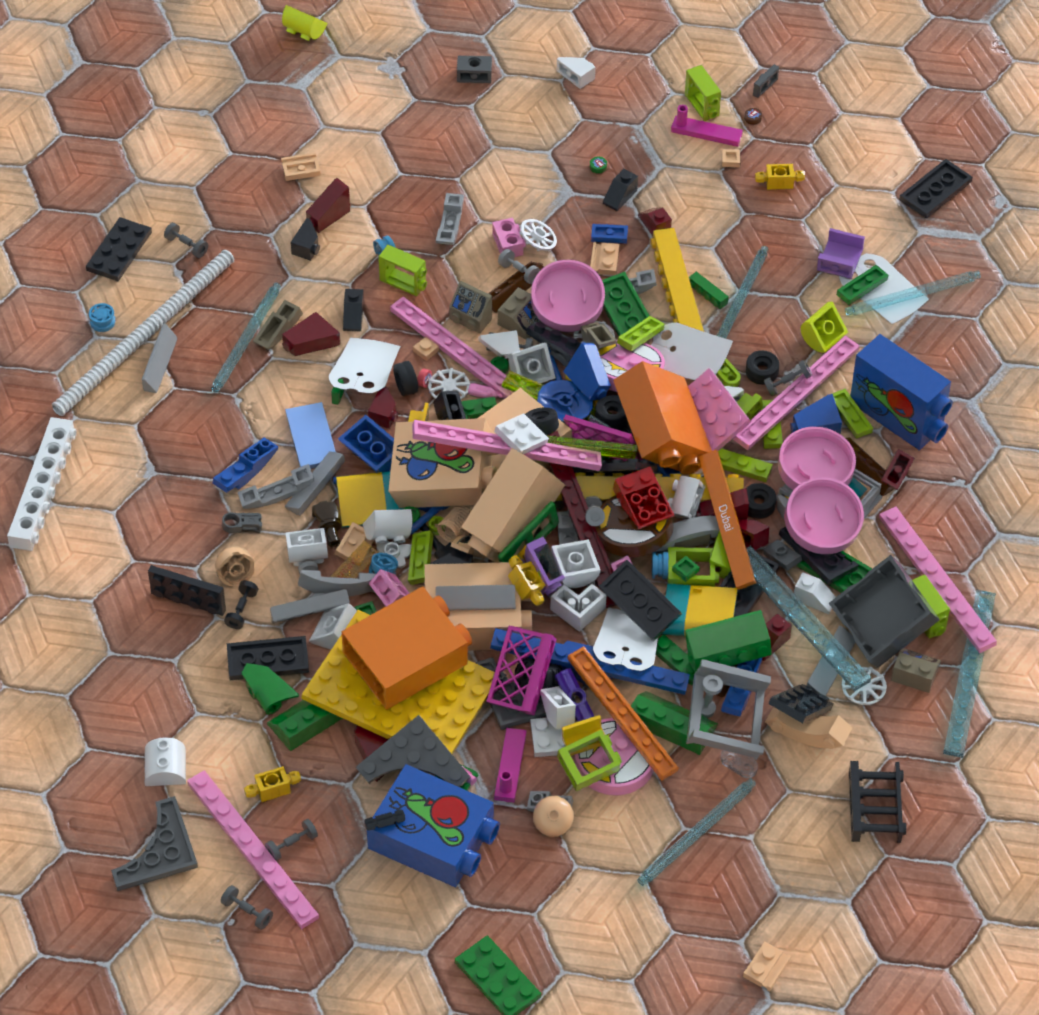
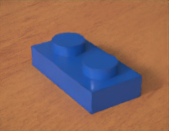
(609, 233)

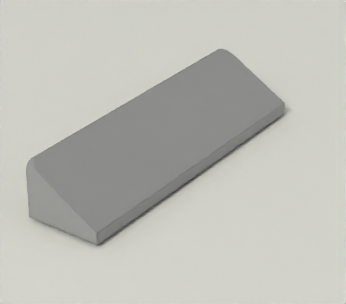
(159, 359)
(322, 475)
(478, 597)
(308, 606)
(824, 673)

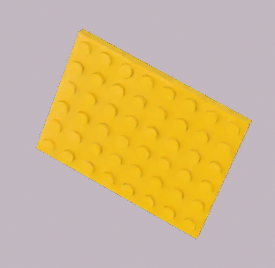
(444, 706)

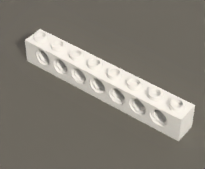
(41, 484)

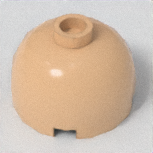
(234, 565)
(553, 816)

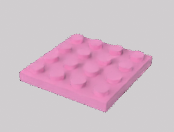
(717, 410)

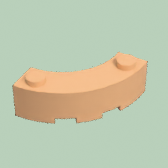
(820, 732)

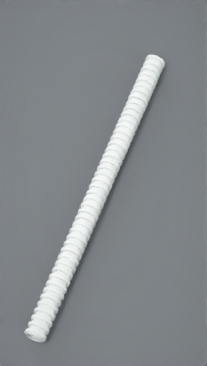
(142, 333)

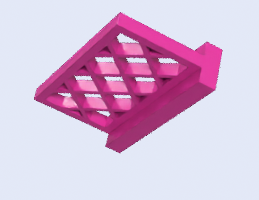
(591, 431)
(537, 676)

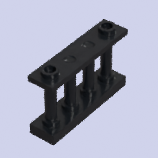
(858, 792)

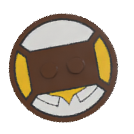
(623, 537)

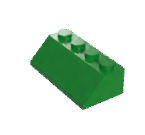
(729, 640)
(669, 720)
(301, 723)

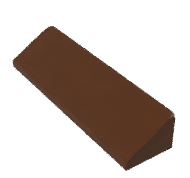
(508, 287)
(869, 467)

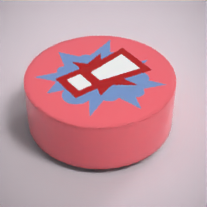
(423, 377)

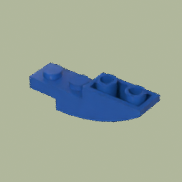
(248, 466)
(738, 698)

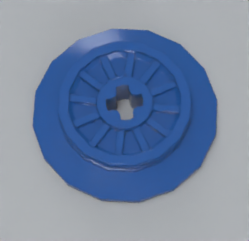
(565, 399)

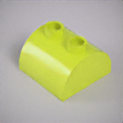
(300, 22)
(823, 328)

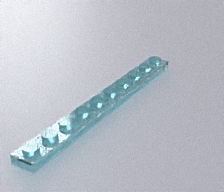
(807, 623)
(967, 682)

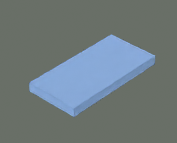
(310, 433)

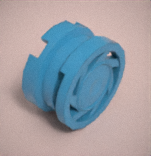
(379, 245)
(102, 318)
(383, 561)
(660, 565)

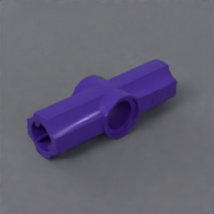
(570, 686)

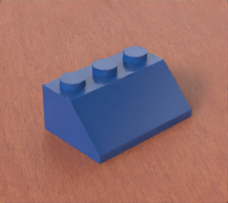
(370, 444)

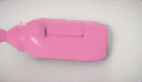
(483, 391)

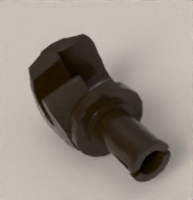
(329, 518)

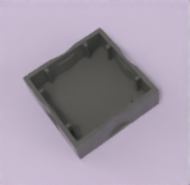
(884, 611)

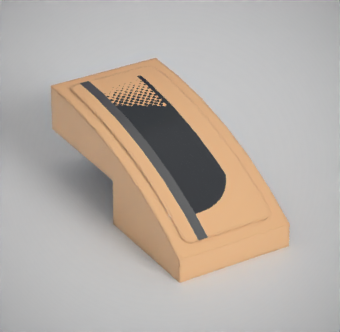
(461, 544)

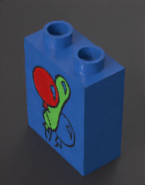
(901, 392)
(439, 829)

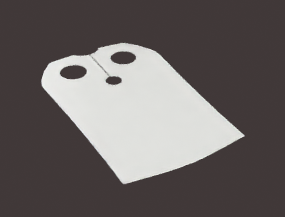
(895, 283)
(694, 350)
(368, 357)
(621, 632)

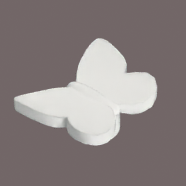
(400, 552)

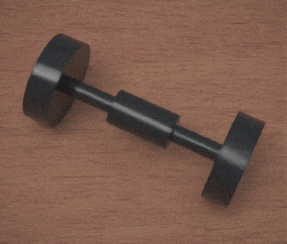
(248, 589)

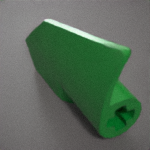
(267, 687)

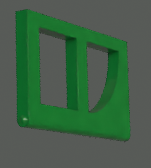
(526, 534)

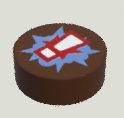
(753, 116)

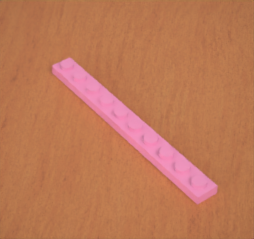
(450, 345)
(796, 393)
(493, 443)
(928, 565)
(253, 850)

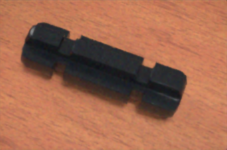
(384, 820)

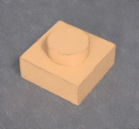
(730, 158)
(425, 348)

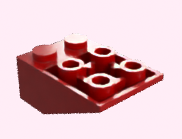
(642, 498)

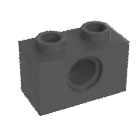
(474, 69)

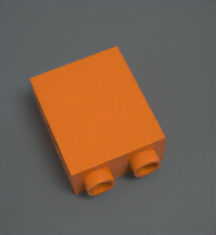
(662, 417)
(406, 646)

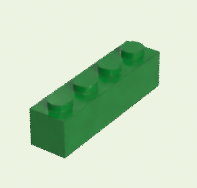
(708, 290)

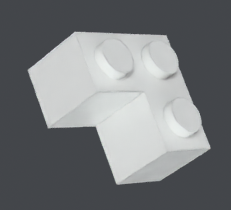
(578, 609)

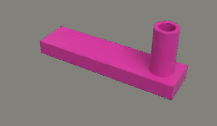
(704, 130)
(510, 765)

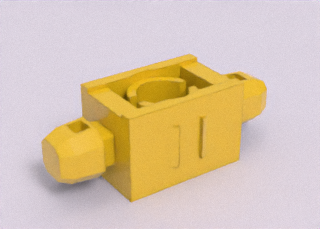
(779, 176)
(526, 580)
(272, 791)

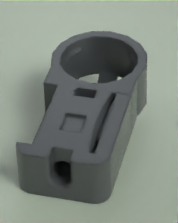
(245, 521)

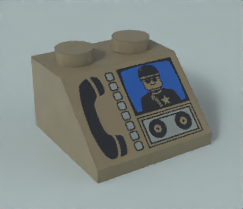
(471, 307)
(517, 313)
(915, 670)

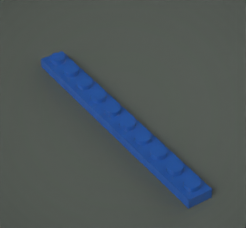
(652, 677)

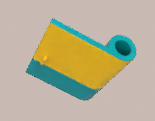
(362, 495)
(699, 606)

